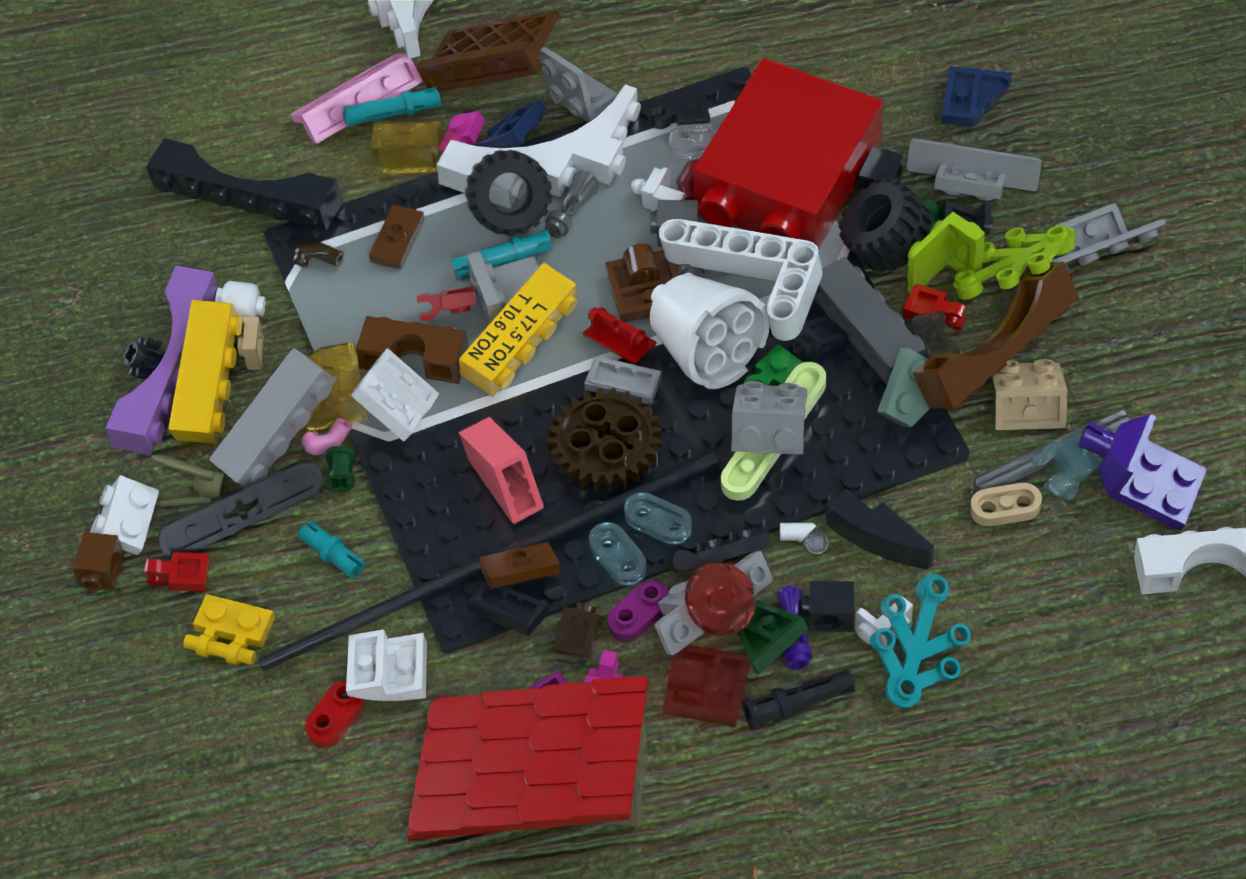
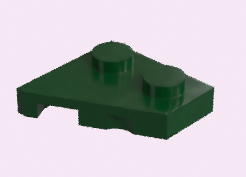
(769, 634)

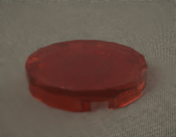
(720, 599)

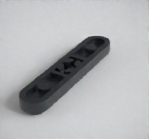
(272, 493)

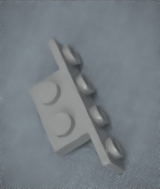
(973, 169)
(1104, 231)
(678, 628)

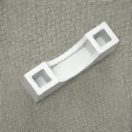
(1166, 559)

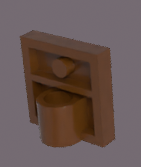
(636, 277)

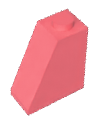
(502, 469)

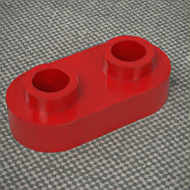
(336, 711)

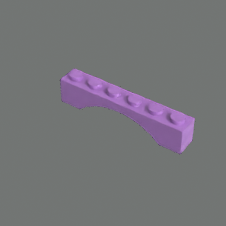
(141, 414)

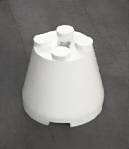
(708, 327)

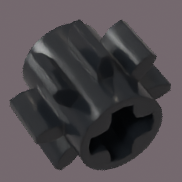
(143, 357)

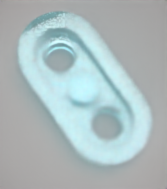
(660, 518)
(618, 556)

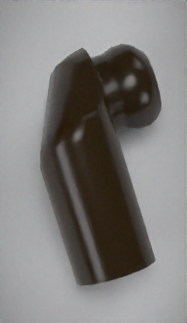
(319, 251)

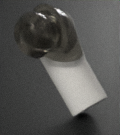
(807, 534)

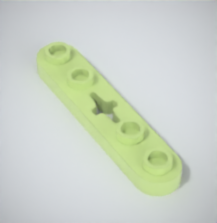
(748, 469)

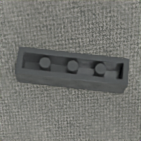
(864, 316)

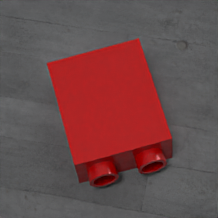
(787, 154)

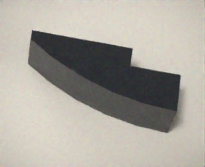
(878, 531)

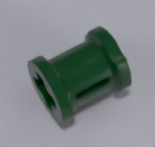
(339, 468)

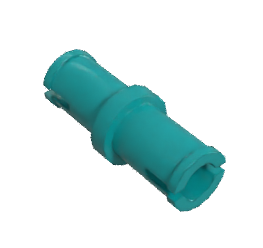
(331, 549)

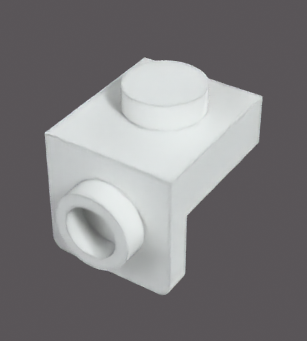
(867, 624)

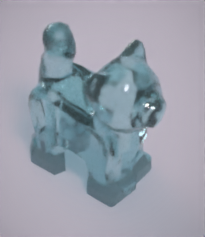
(1074, 462)

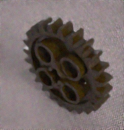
(604, 439)

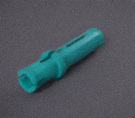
(384, 108)
(507, 252)

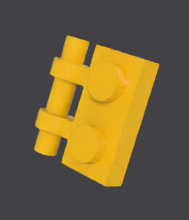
(230, 621)

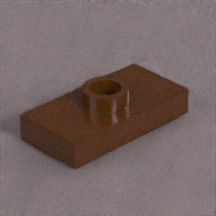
(396, 236)
(519, 565)

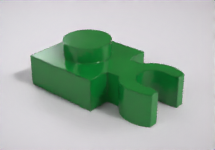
(774, 367)

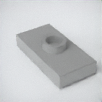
(623, 377)

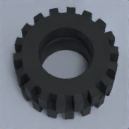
(537, 192)
(884, 224)

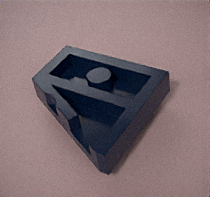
(972, 94)
(514, 126)

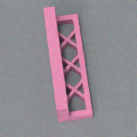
(384, 80)

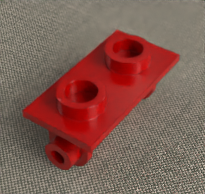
(618, 335)

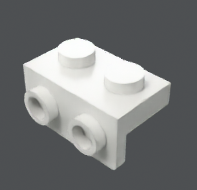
(126, 512)

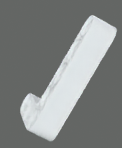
(782, 259)

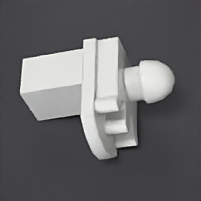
(656, 188)

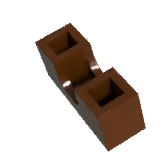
(437, 345)

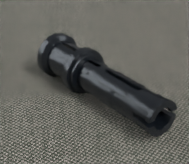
(783, 702)

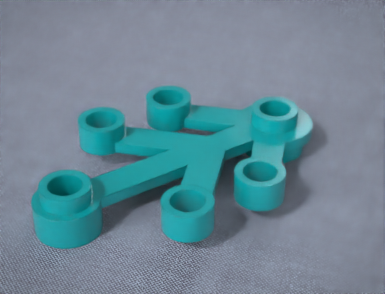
(916, 644)

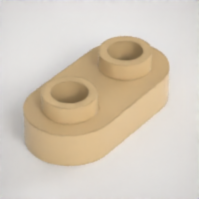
(1004, 504)

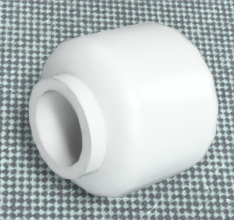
(244, 298)

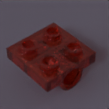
(707, 685)

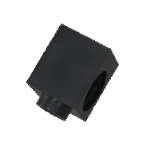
(880, 165)
(830, 606)

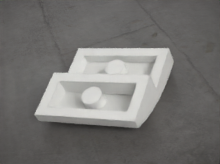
(395, 394)
(386, 667)

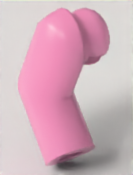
(318, 444)

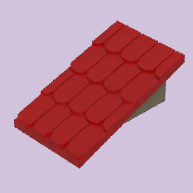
(532, 759)

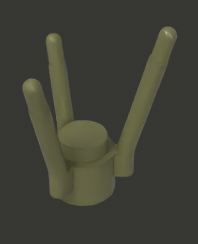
(207, 482)

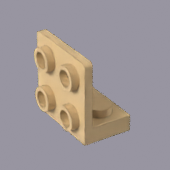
(1030, 396)

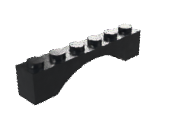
(298, 199)

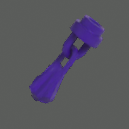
(800, 654)

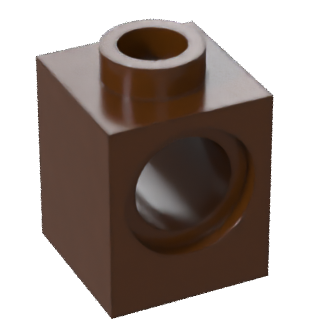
(98, 561)

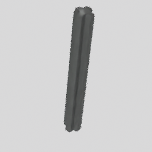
(1023, 466)

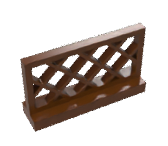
(484, 58)

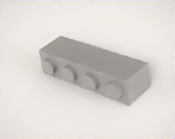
(273, 419)

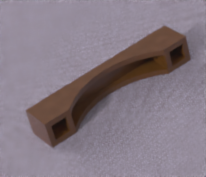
(1037, 302)

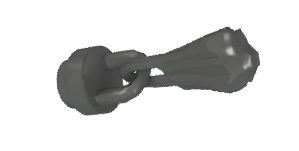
(581, 188)

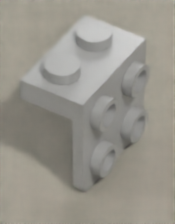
(769, 418)

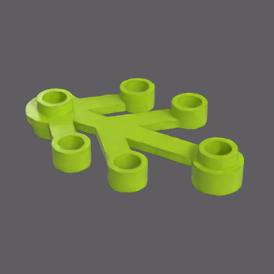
(1015, 260)

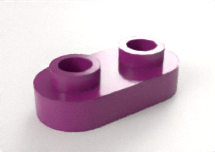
(641, 609)

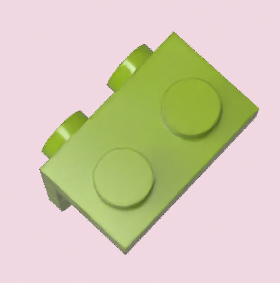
(949, 243)

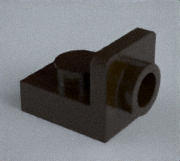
(578, 630)

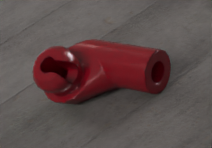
(685, 180)

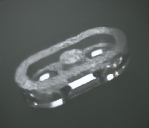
(691, 139)

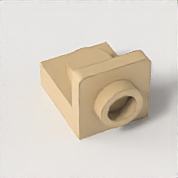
(251, 342)

